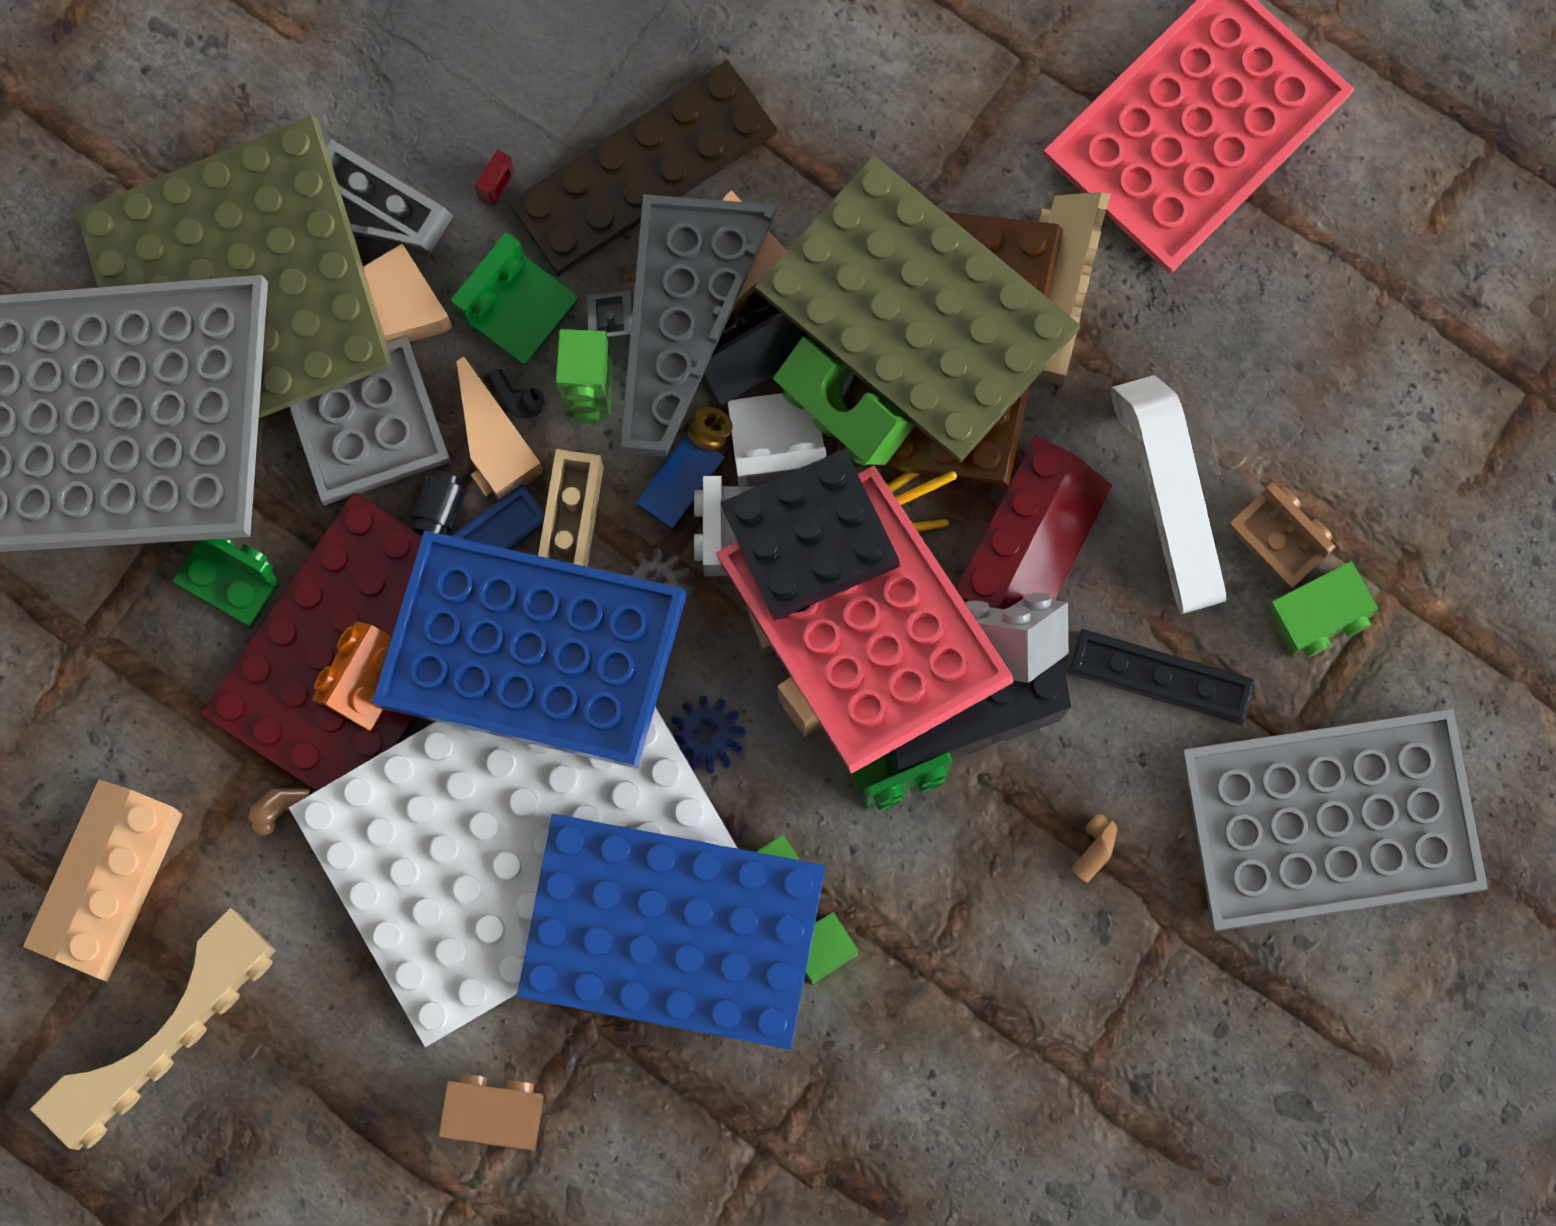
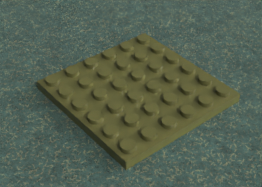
(252, 213)

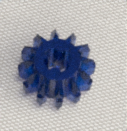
(720, 743)

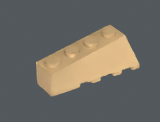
(1081, 222)

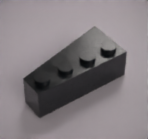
(998, 717)

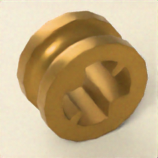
(710, 428)

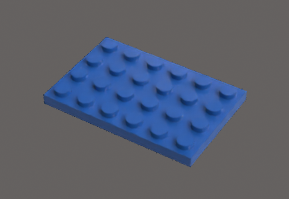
(530, 649)
(671, 931)

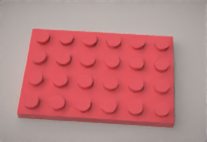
(1198, 124)
(885, 652)

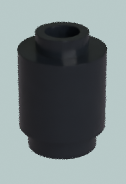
(438, 504)

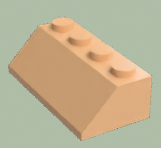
(103, 879)

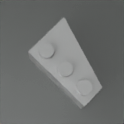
(385, 207)

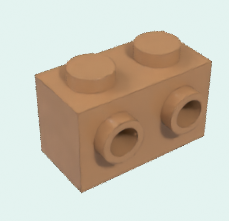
(491, 1114)

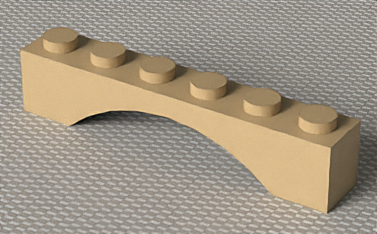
(223, 962)

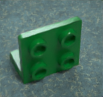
(513, 301)
(228, 578)
(887, 792)

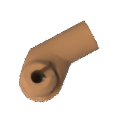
(1099, 851)

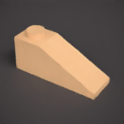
(494, 444)

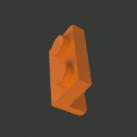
(354, 675)

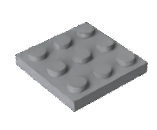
(371, 429)

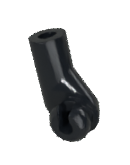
(513, 401)

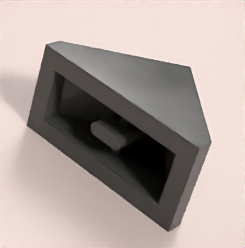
(614, 315)

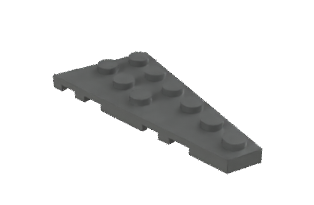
(685, 288)

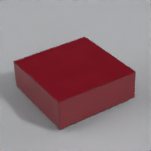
(495, 178)

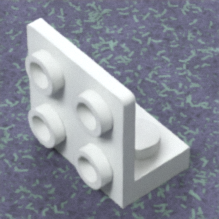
(772, 438)

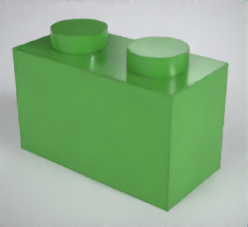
(1322, 610)

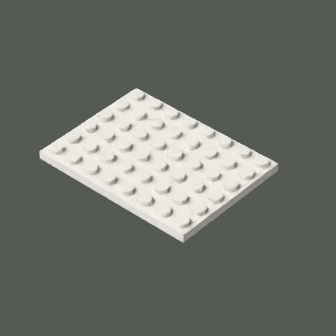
(448, 845)

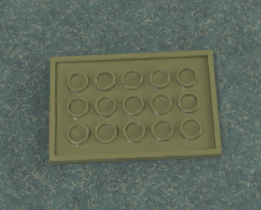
(917, 308)

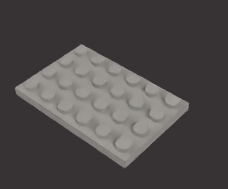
(1333, 820)

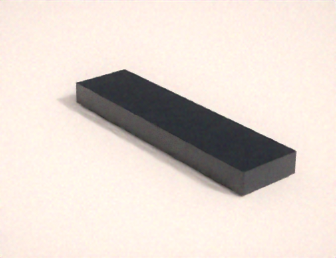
(1162, 676)

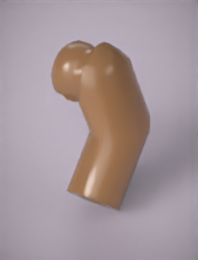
(271, 806)

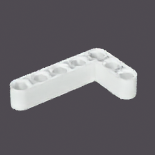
(1158, 424)

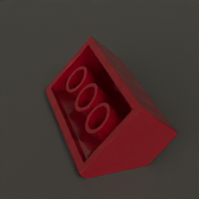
(1036, 528)

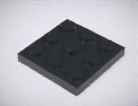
(810, 534)

